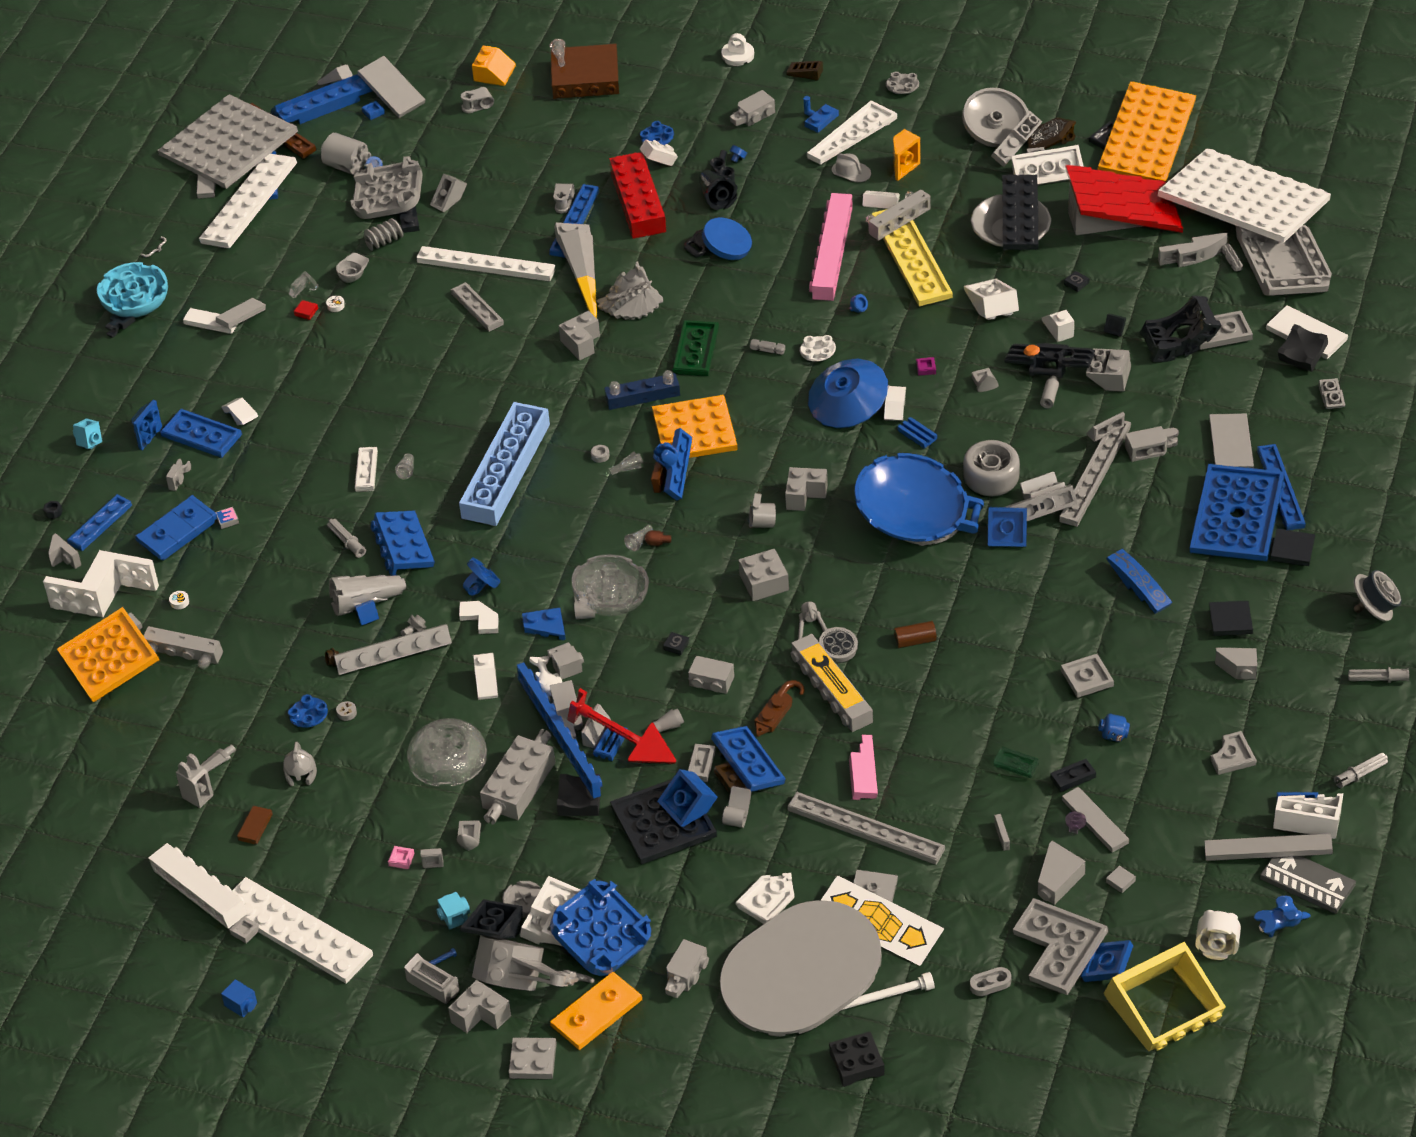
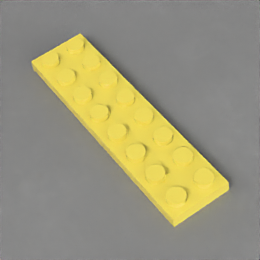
(917, 264)

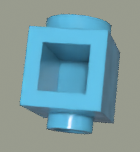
(87, 433)
(453, 910)

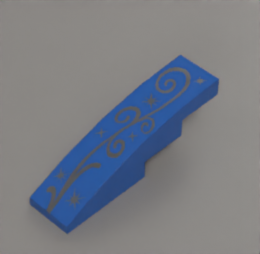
(1138, 579)

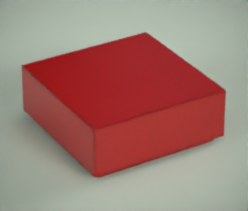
(306, 309)

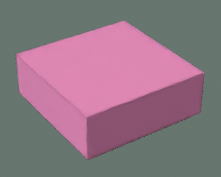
(401, 857)

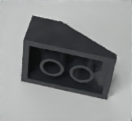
(495, 920)

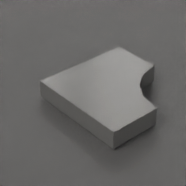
(1233, 755)

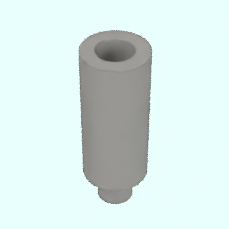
(1049, 392)

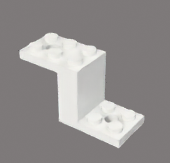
(101, 583)

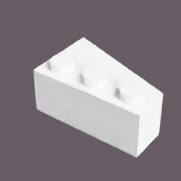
(1308, 815)

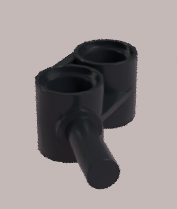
(718, 165)

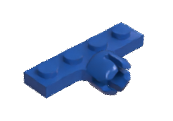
(675, 460)

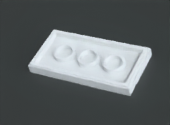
(1287, 317)

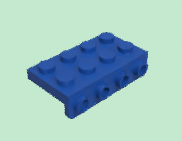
(401, 541)

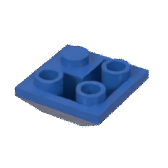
(146, 423)

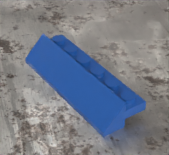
(322, 100)

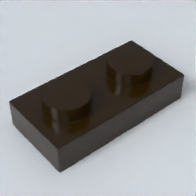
(728, 777)

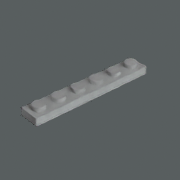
(392, 649)

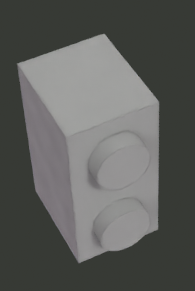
(711, 674)

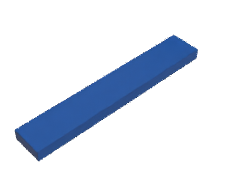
(577, 212)
(1288, 504)

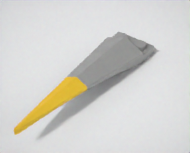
(578, 249)

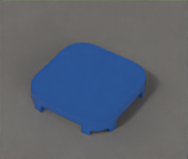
(600, 928)

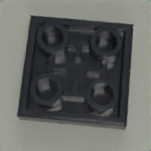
(1292, 547)
(1230, 618)

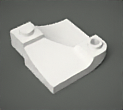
(537, 924)

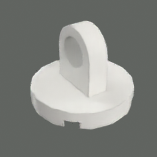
(737, 52)

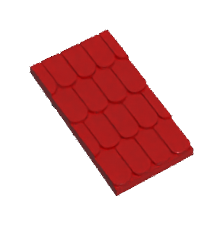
(1116, 201)

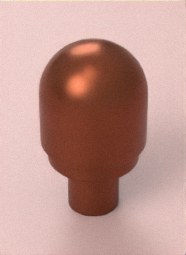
(656, 538)

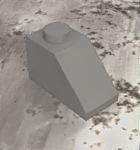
(448, 192)
(1238, 662)

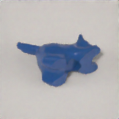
(1282, 916)

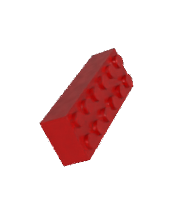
(637, 195)

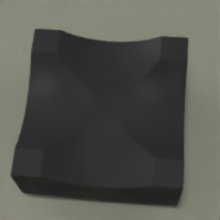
(1303, 348)
(575, 798)
(856, 1058)

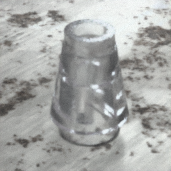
(404, 468)

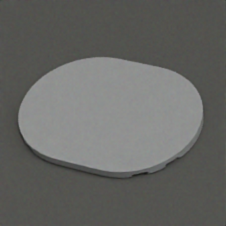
(801, 968)

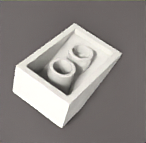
(992, 298)

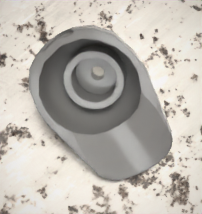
(351, 267)

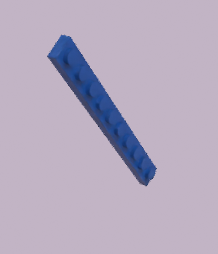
(561, 734)

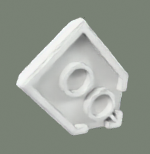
(767, 897)

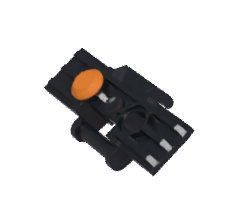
(1038, 355)

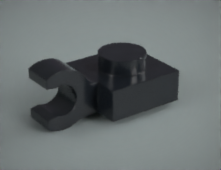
(118, 322)

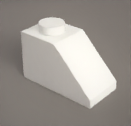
(1060, 325)
(485, 676)

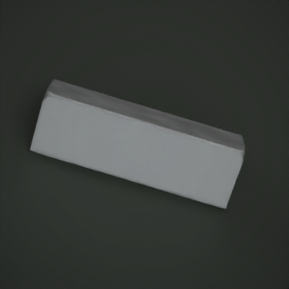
(1106, 427)
(592, 730)

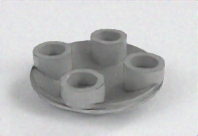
(902, 83)

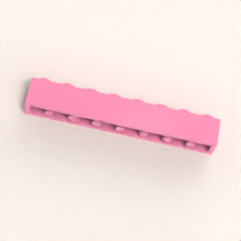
(832, 247)

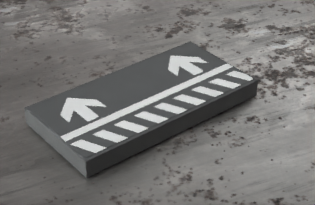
(1309, 881)

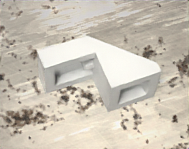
(895, 403)
(240, 410)

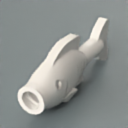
(544, 676)

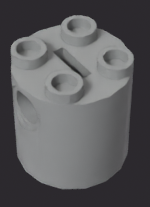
(344, 153)

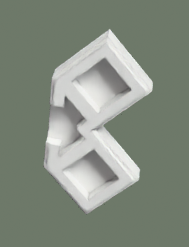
(476, 610)

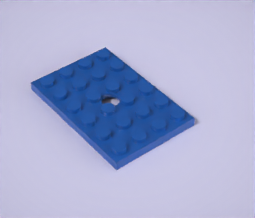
(1234, 488)

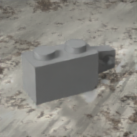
(753, 109)
(685, 967)

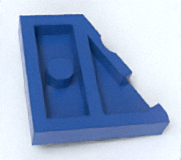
(544, 623)

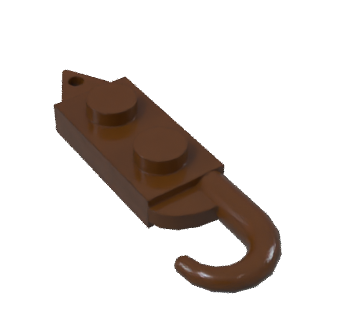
(776, 708)

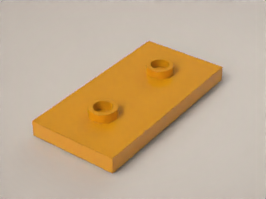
(596, 1010)

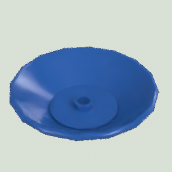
(848, 393)

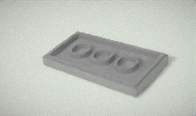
(391, 86)
(1231, 440)

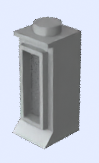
(431, 979)

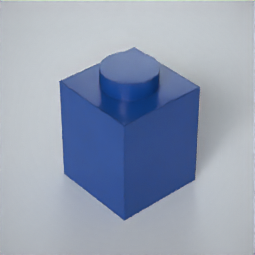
(239, 998)

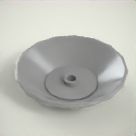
(988, 220)

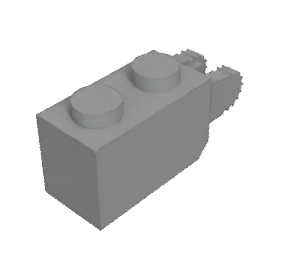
(1150, 442)
(194, 781)

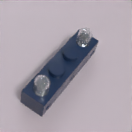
(642, 391)

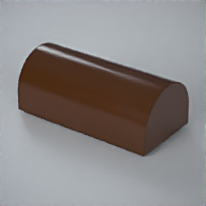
(915, 634)

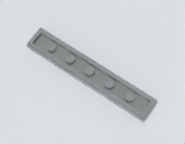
(1268, 847)

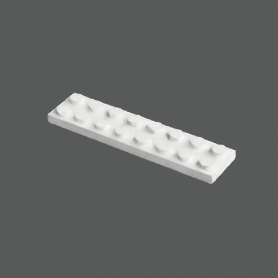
(248, 201)
(302, 932)

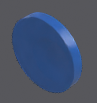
(726, 238)

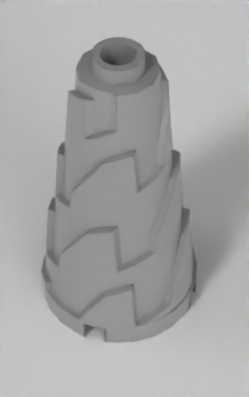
(356, 590)

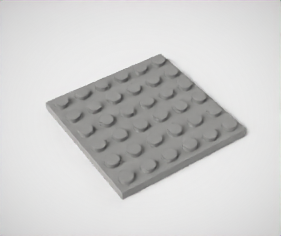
(227, 141)

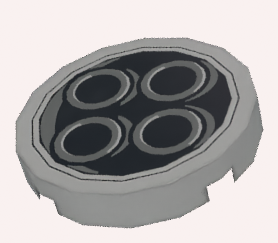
(839, 643)

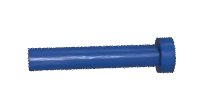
(452, 953)

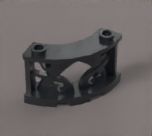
(1163, 329)

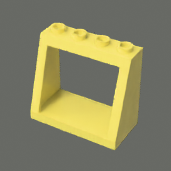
(1189, 971)

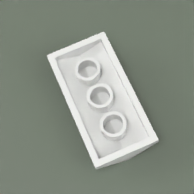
(1047, 164)

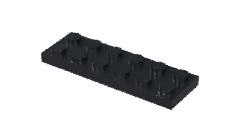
(1020, 212)

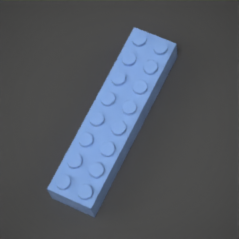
(504, 464)

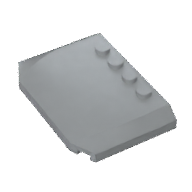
(1286, 266)

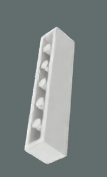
(198, 885)

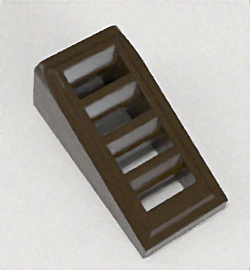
(806, 69)

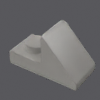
(62, 551)

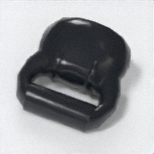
(698, 241)

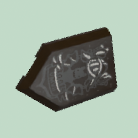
(1050, 133)

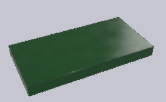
(695, 348)

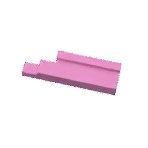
(863, 770)

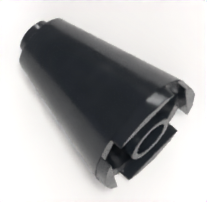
(718, 190)

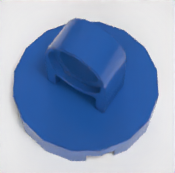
(480, 576)

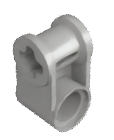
(477, 100)
(563, 196)

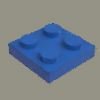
(1007, 526)
(1108, 961)

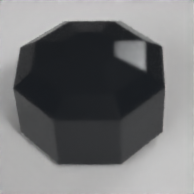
(52, 509)

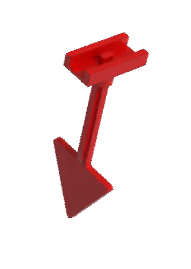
(649, 747)

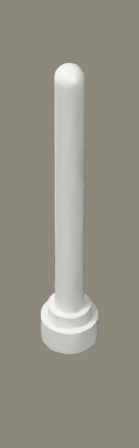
(924, 982)

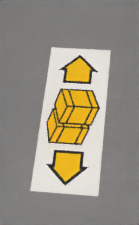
(896, 927)

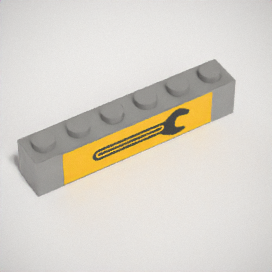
(831, 683)

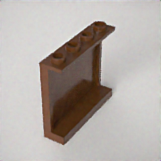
(586, 72)

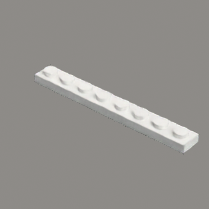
(486, 263)

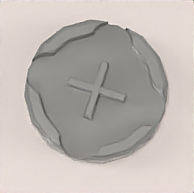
(522, 894)

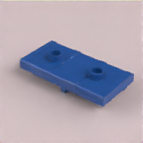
(177, 528)

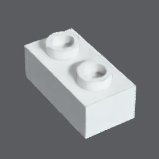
(658, 152)

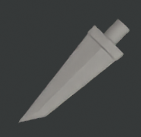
(218, 758)

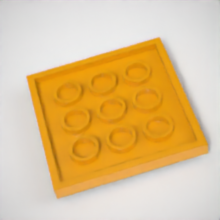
(702, 419)
(108, 654)

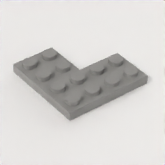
(1068, 940)

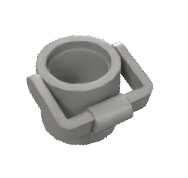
(761, 514)

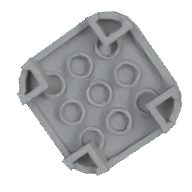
(387, 189)

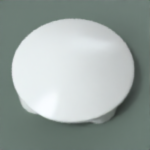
(817, 348)

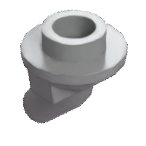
(416, 622)

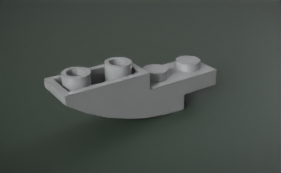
(1016, 138)
(1192, 253)

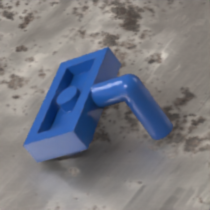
(820, 118)

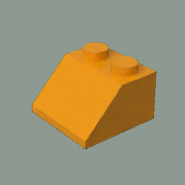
(492, 66)
(906, 153)

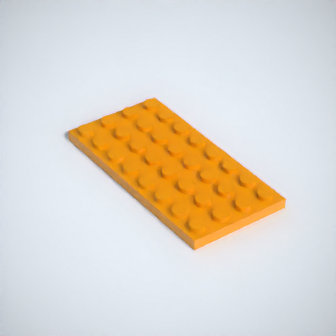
(1147, 132)

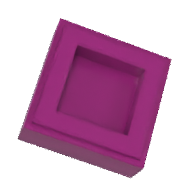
(926, 366)

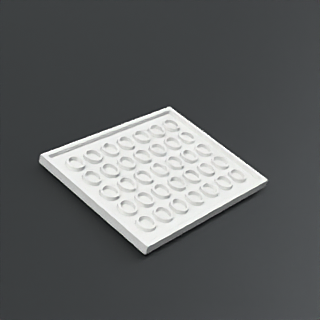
(1244, 195)

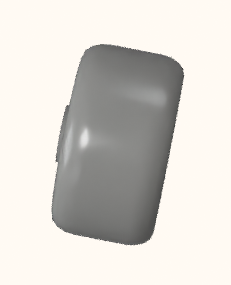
(991, 468)

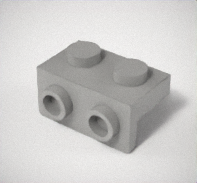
(1040, 485)

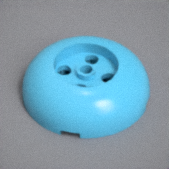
(133, 289)

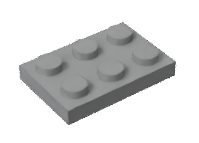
(1233, 330)

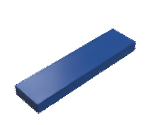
(99, 522)

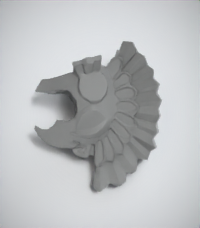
(631, 296)

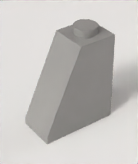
(1059, 873)

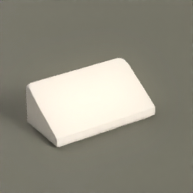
(880, 199)

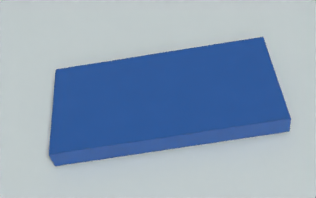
(201, 433)
(748, 758)

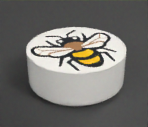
(335, 303)

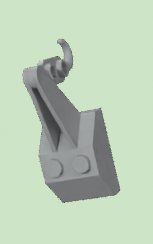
(517, 966)

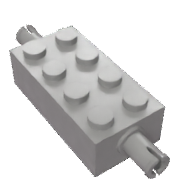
(517, 777)

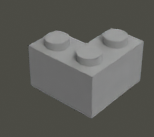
(579, 333)
(804, 484)
(479, 1004)

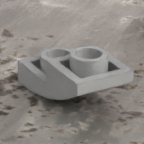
(1331, 393)

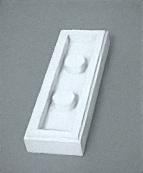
(205, 320)
(366, 469)

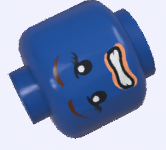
(1114, 727)

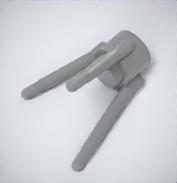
(810, 614)

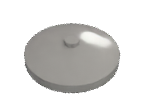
(992, 115)

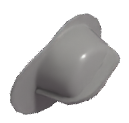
(850, 168)

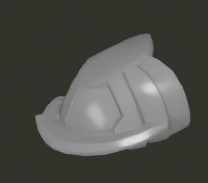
(299, 763)

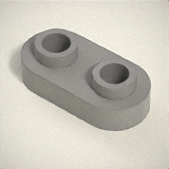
(990, 982)

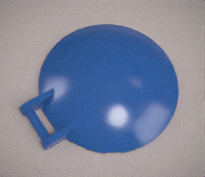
(914, 498)

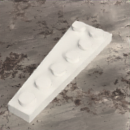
(856, 128)

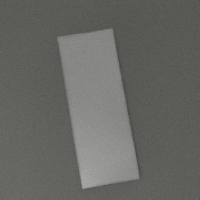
(1005, 842)

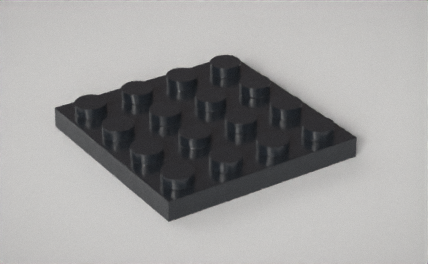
(651, 827)

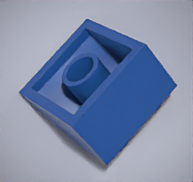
(687, 797)

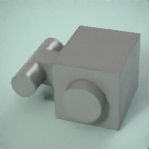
(566, 660)

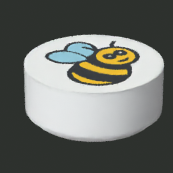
(179, 600)

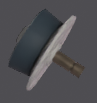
(1377, 595)

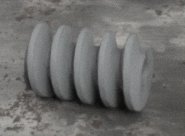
(381, 233)

